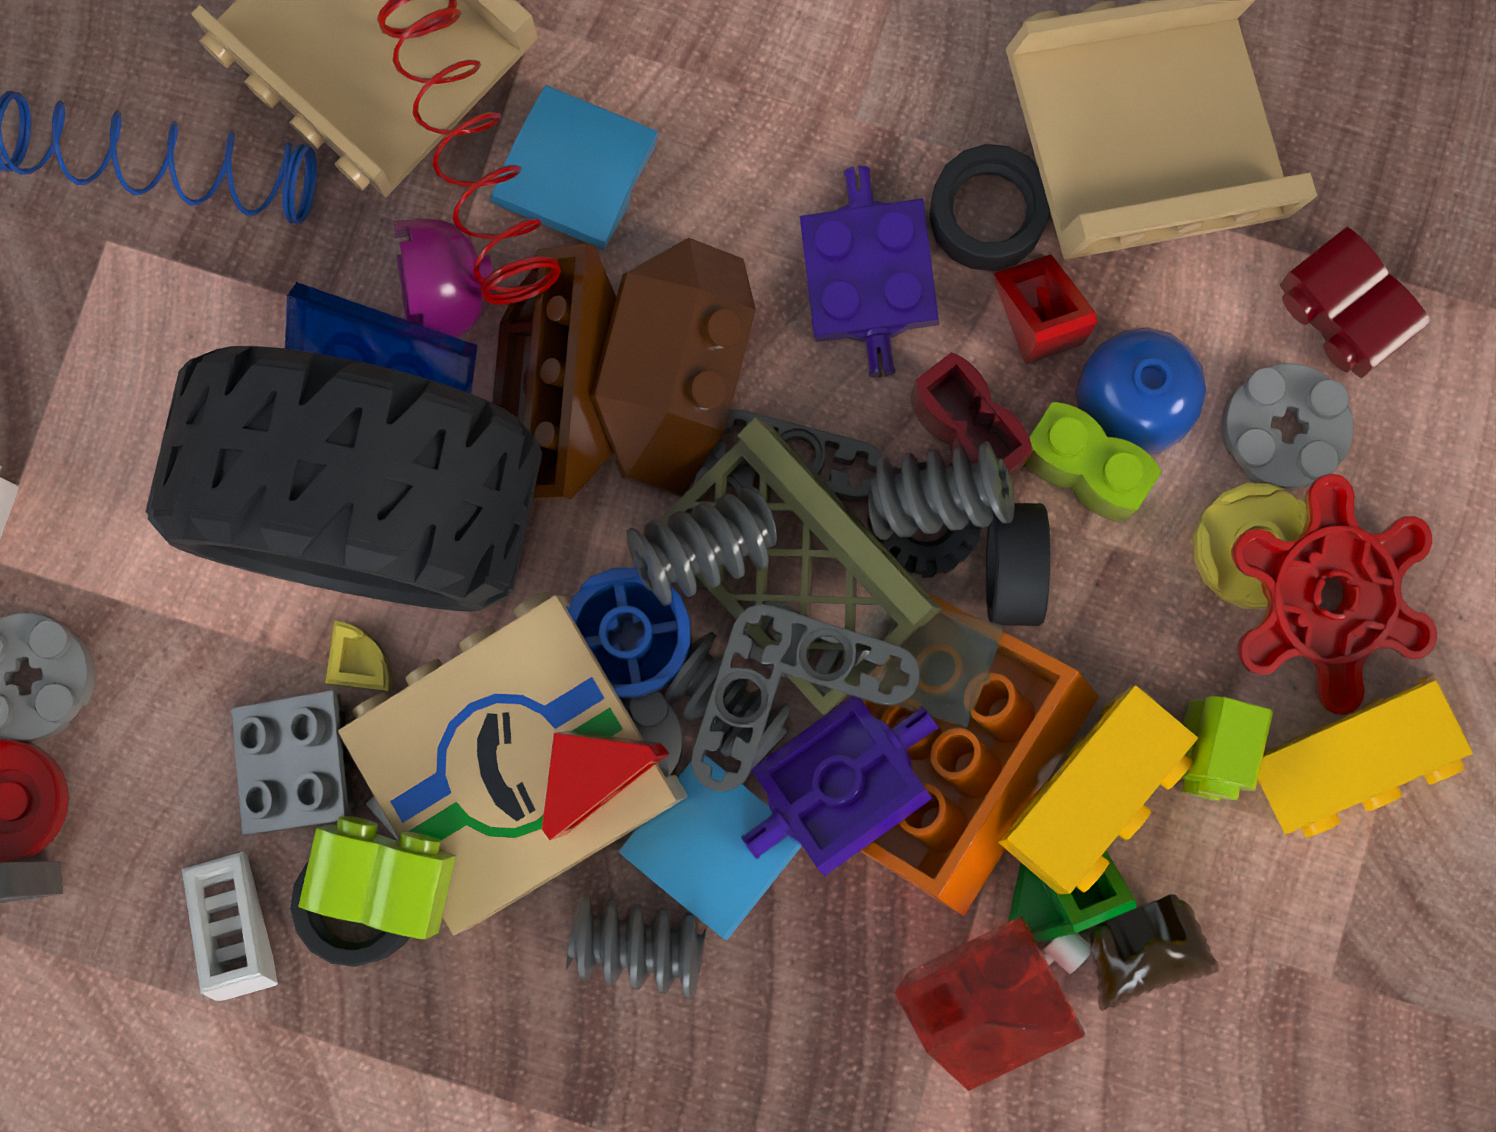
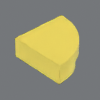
(357, 660)

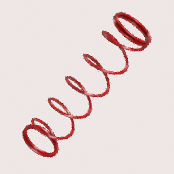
(438, 20)

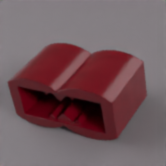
(1353, 303)
(958, 410)

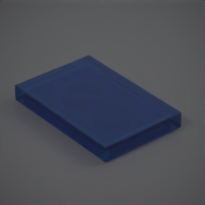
(356, 332)

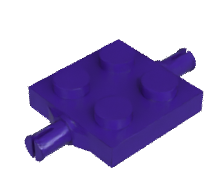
(869, 271)
(840, 784)

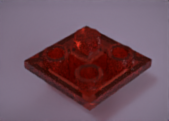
(988, 1006)

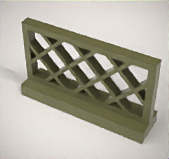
(836, 528)

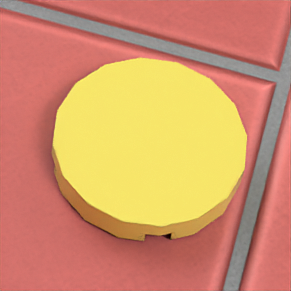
(1228, 517)

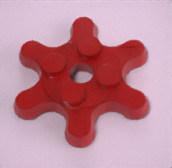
(1371, 604)

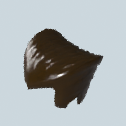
(1148, 950)

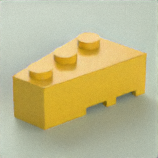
(1364, 758)
(1100, 792)

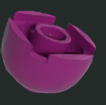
(439, 275)

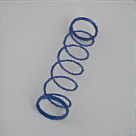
(288, 170)

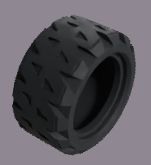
(345, 477)

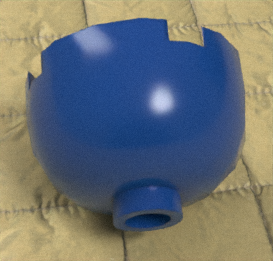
(1143, 388)
(631, 631)

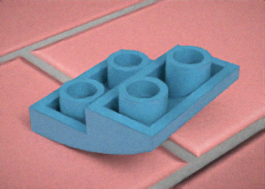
(575, 167)
(700, 855)

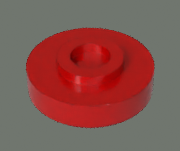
(31, 800)

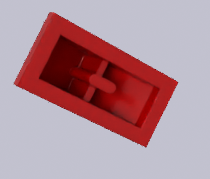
(1044, 308)
(589, 773)

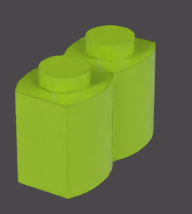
(1103, 471)
(1227, 747)
(378, 879)

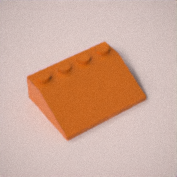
(982, 772)

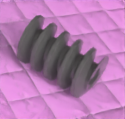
(940, 493)
(703, 543)
(697, 681)
(636, 946)

